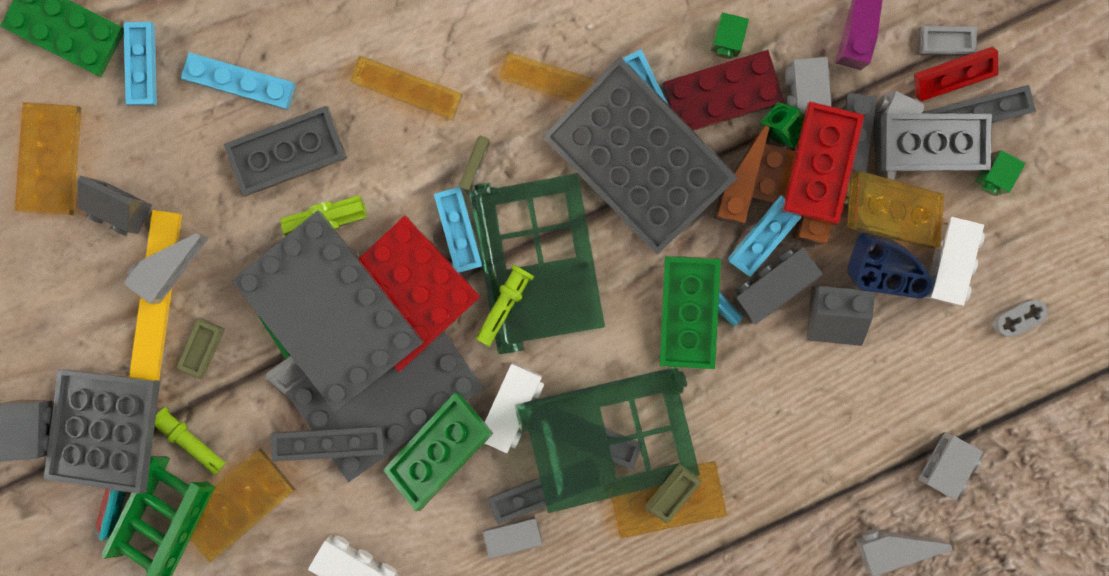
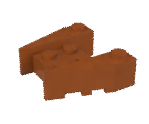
(763, 178)

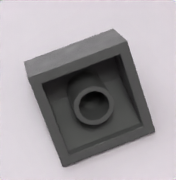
(111, 205)
(839, 315)
(24, 429)

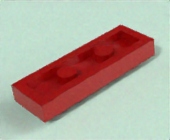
(956, 74)

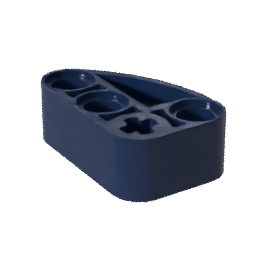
(888, 258)

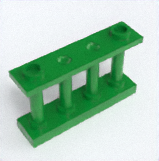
(182, 521)

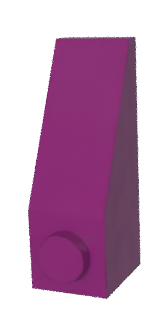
(860, 34)

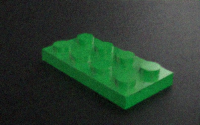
(65, 31)
(690, 312)
(438, 451)

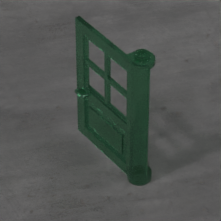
(563, 292)
(574, 445)

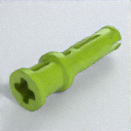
(510, 293)
(177, 432)

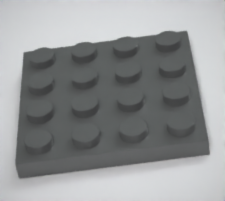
(102, 430)

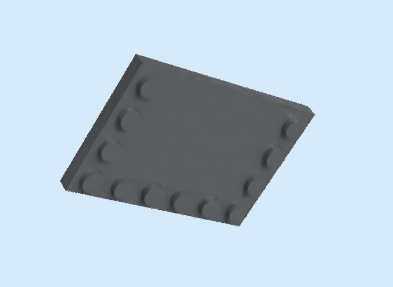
(639, 155)
(327, 311)
(396, 400)

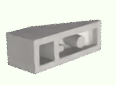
(891, 104)
(158, 273)
(889, 550)

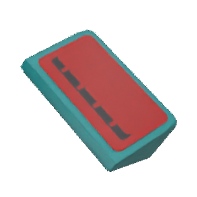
(109, 512)

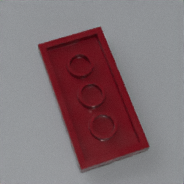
(725, 91)

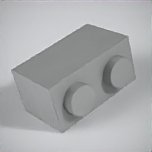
(808, 82)
(951, 466)

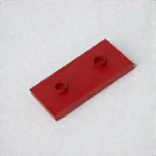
(823, 163)

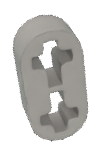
(1022, 323)

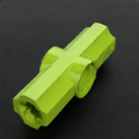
(337, 213)

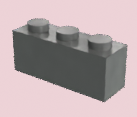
(776, 284)

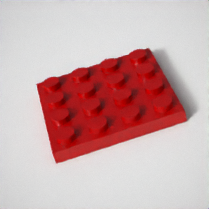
(418, 282)

